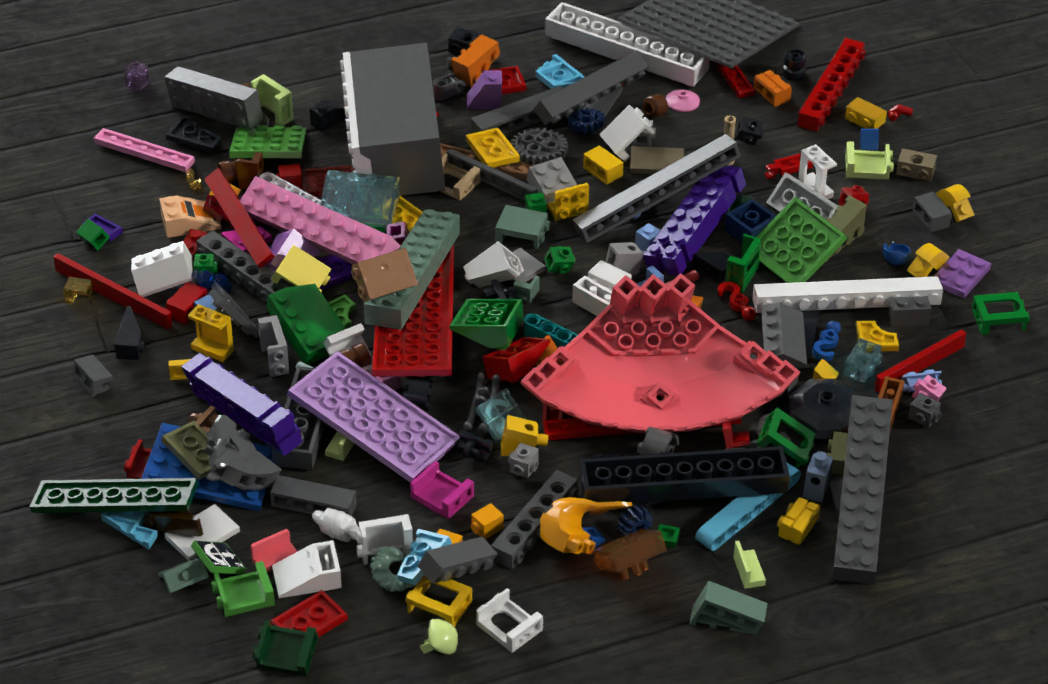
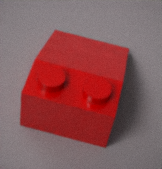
(516, 359)

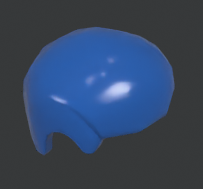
(896, 253)

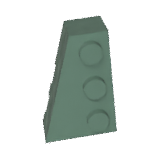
(729, 609)

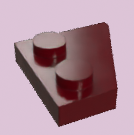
(213, 208)

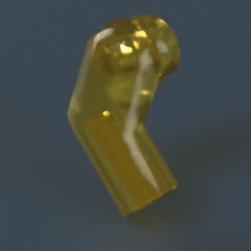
(194, 184)

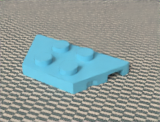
(558, 73)

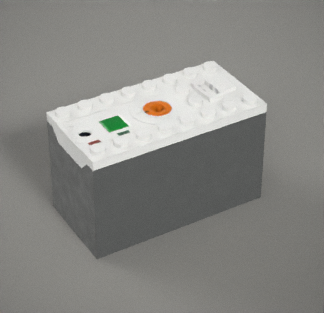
(393, 116)

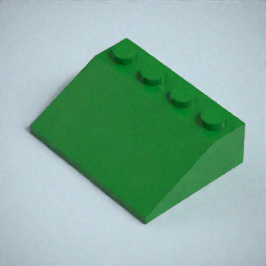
(305, 320)
(489, 321)

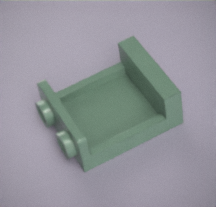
(522, 224)

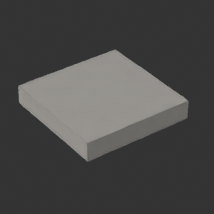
(531, 266)

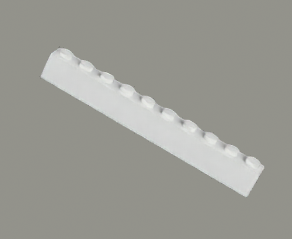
(846, 293)

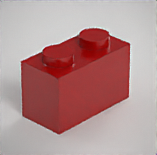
(183, 301)

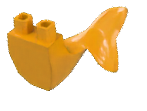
(563, 527)

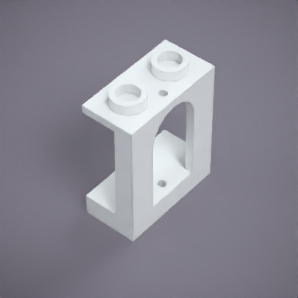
(822, 163)
(528, 625)

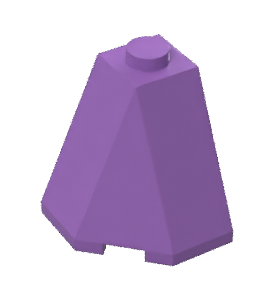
(486, 92)
(284, 242)

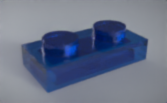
(207, 279)

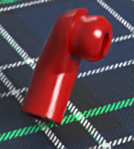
(898, 110)

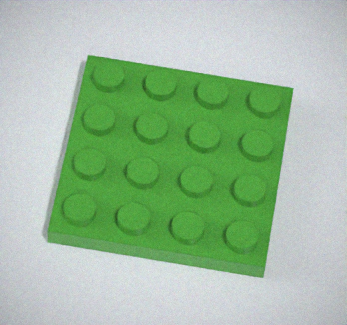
(271, 141)
(798, 242)

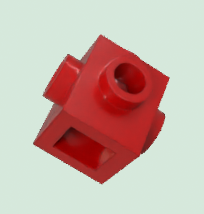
(856, 192)

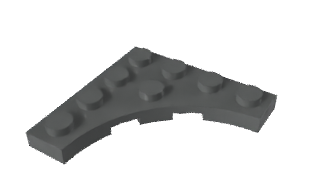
(229, 307)

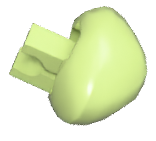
(442, 637)

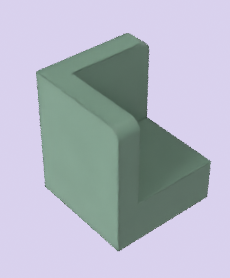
(525, 290)

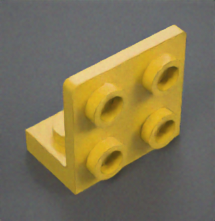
(569, 202)

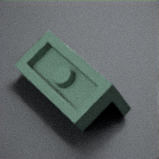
(184, 574)

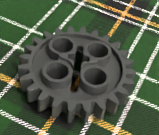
(539, 145)

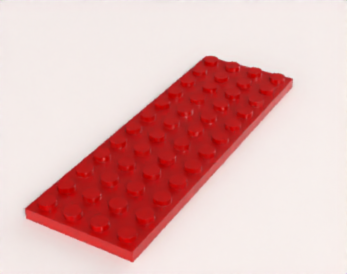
(426, 338)

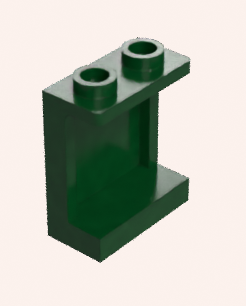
(285, 649)

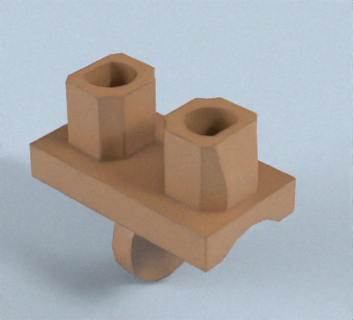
(206, 419)

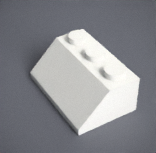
(162, 269)

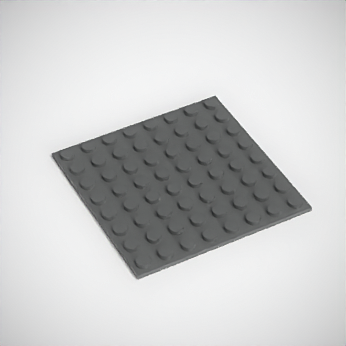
(711, 28)

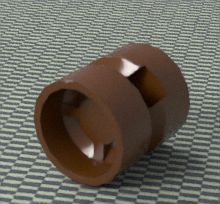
(229, 169)
(358, 354)

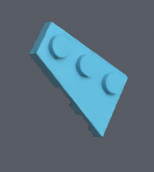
(425, 540)

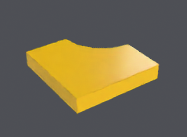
(871, 332)

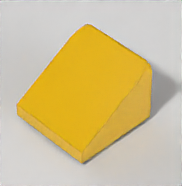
(824, 371)

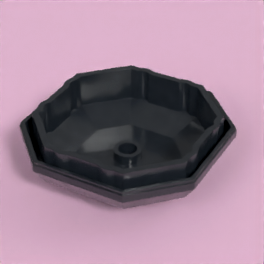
(821, 407)

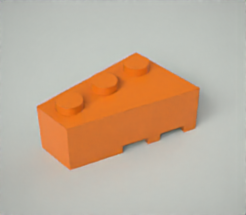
(475, 59)

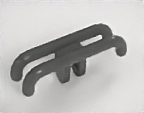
(481, 395)

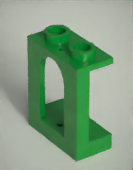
(750, 256)
(984, 319)
(769, 434)

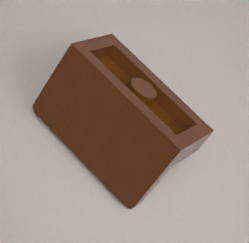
(249, 169)

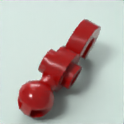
(738, 301)

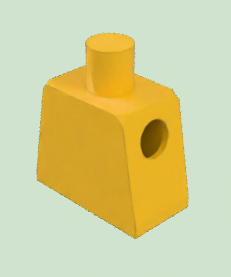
(520, 431)

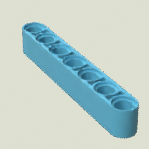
(738, 514)

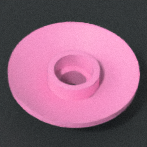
(682, 100)

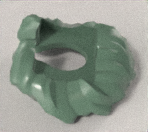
(381, 572)

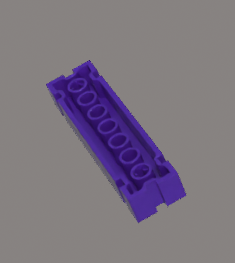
(694, 220)
(243, 404)

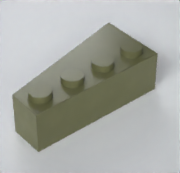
(849, 220)

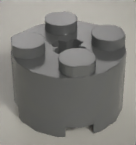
(657, 442)

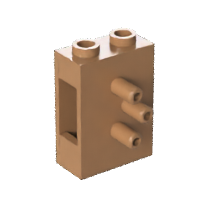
(384, 275)

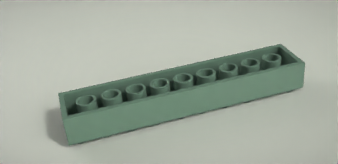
(427, 248)

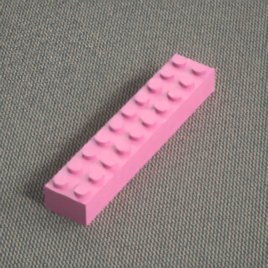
(316, 223)

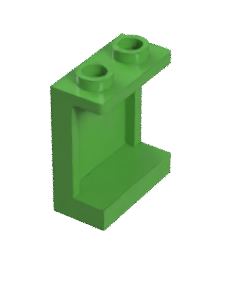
(244, 591)

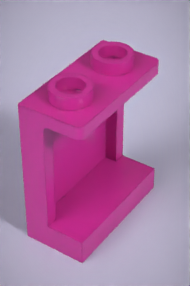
(441, 491)

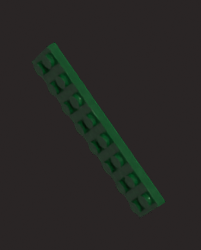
(114, 495)

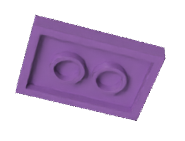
(962, 273)

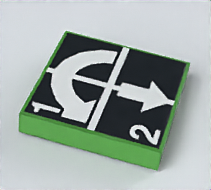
(218, 557)

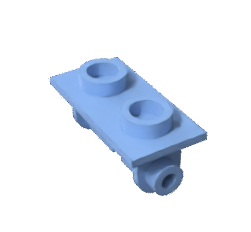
(911, 378)

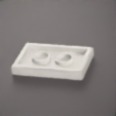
(215, 527)

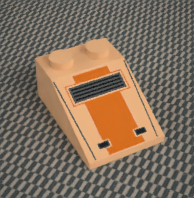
(183, 214)

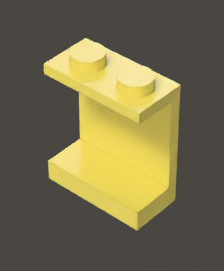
(302, 269)

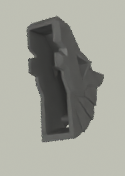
(237, 462)

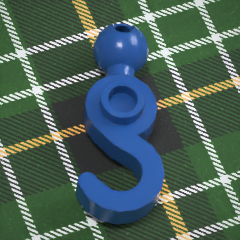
(827, 340)

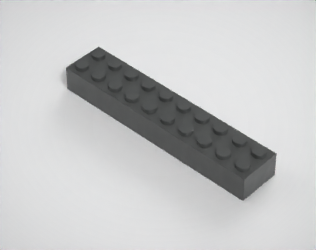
(862, 490)

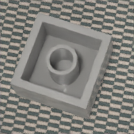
(550, 177)

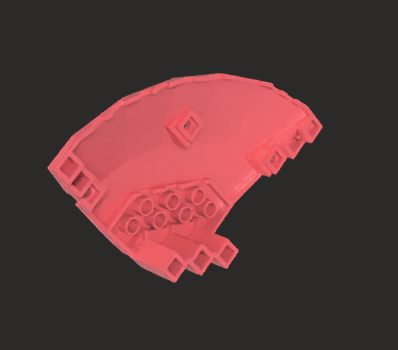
(654, 346)

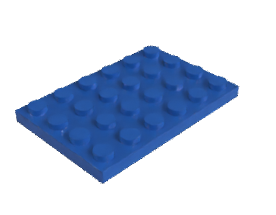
(165, 464)

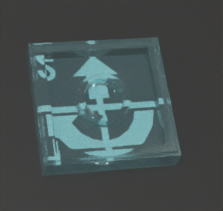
(495, 411)

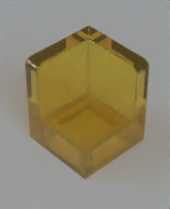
(77, 286)

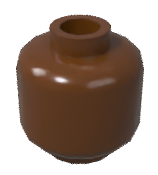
(655, 106)

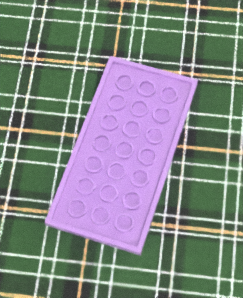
(373, 416)

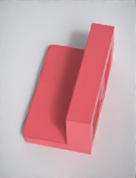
(272, 549)

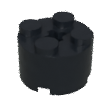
(417, 390)

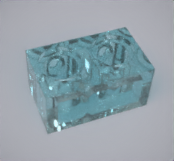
(863, 360)

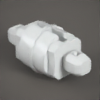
(336, 524)

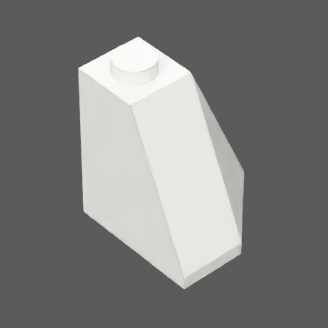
(493, 264)

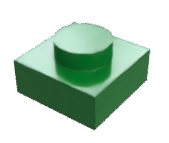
(670, 535)

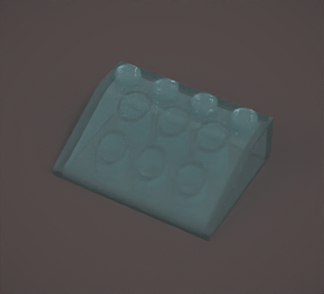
(362, 197)

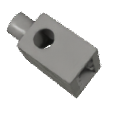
(625, 257)

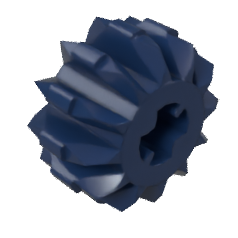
(634, 519)

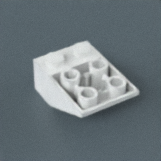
(308, 571)

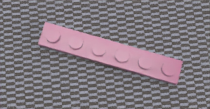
(144, 150)

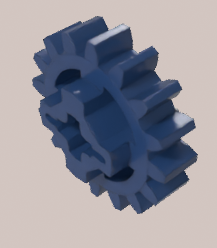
(586, 120)

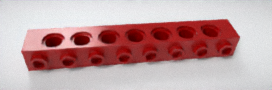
(831, 84)

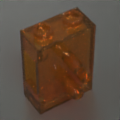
(630, 552)

